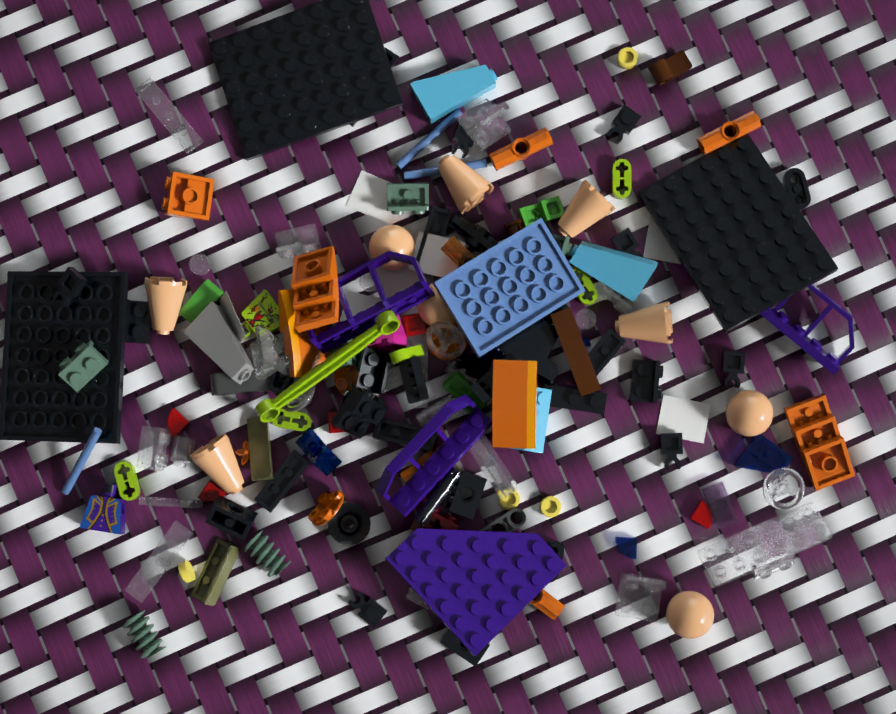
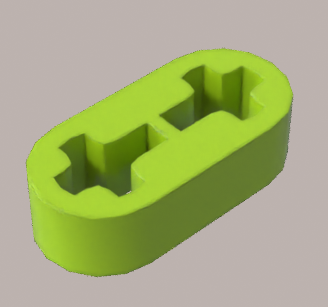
(627, 179)
(588, 286)
(406, 353)
(290, 425)
(122, 482)

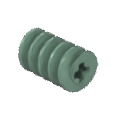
(267, 554)
(143, 635)

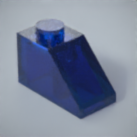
(318, 452)

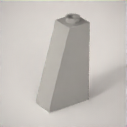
(218, 340)

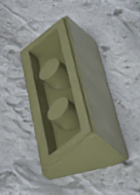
(259, 449)
(215, 572)

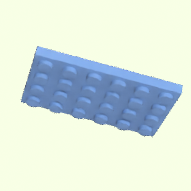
(509, 287)

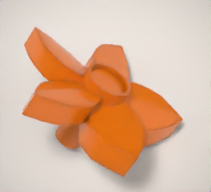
(244, 452)

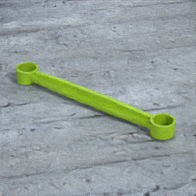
(385, 324)

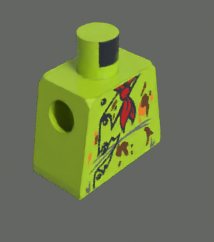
(261, 312)

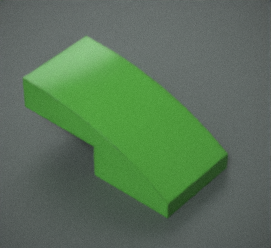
(546, 209)
(200, 300)
(458, 386)

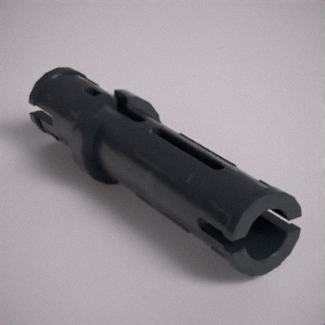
(442, 489)

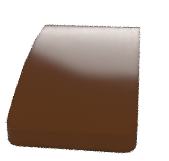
(670, 68)

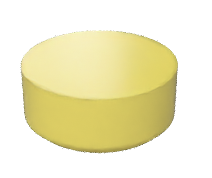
(627, 58)
(510, 501)
(550, 506)
(186, 571)

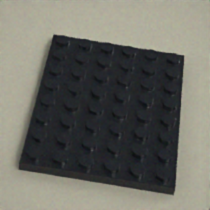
(304, 74)
(737, 232)
(40, 336)

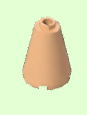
(463, 183)
(584, 210)
(164, 302)
(647, 324)
(220, 463)

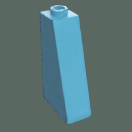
(453, 90)
(614, 268)

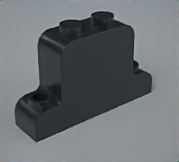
(535, 345)

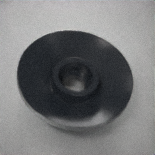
(355, 534)

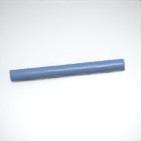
(428, 139)
(434, 170)
(81, 460)

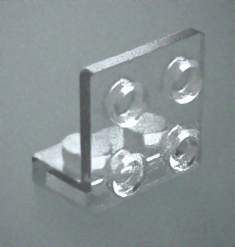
(297, 241)
(153, 448)
(639, 597)

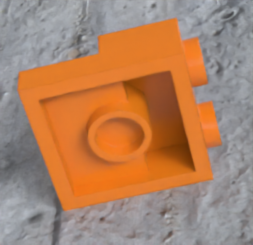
(188, 196)

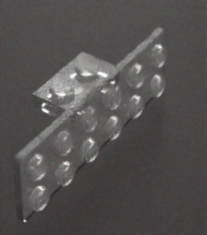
(765, 546)

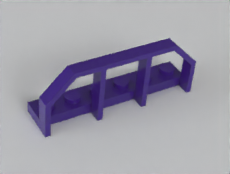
(365, 319)
(800, 336)
(441, 461)

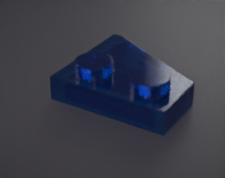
(763, 456)

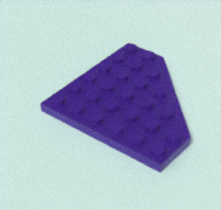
(475, 577)

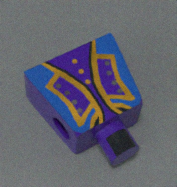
(105, 512)

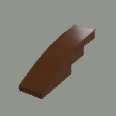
(575, 351)

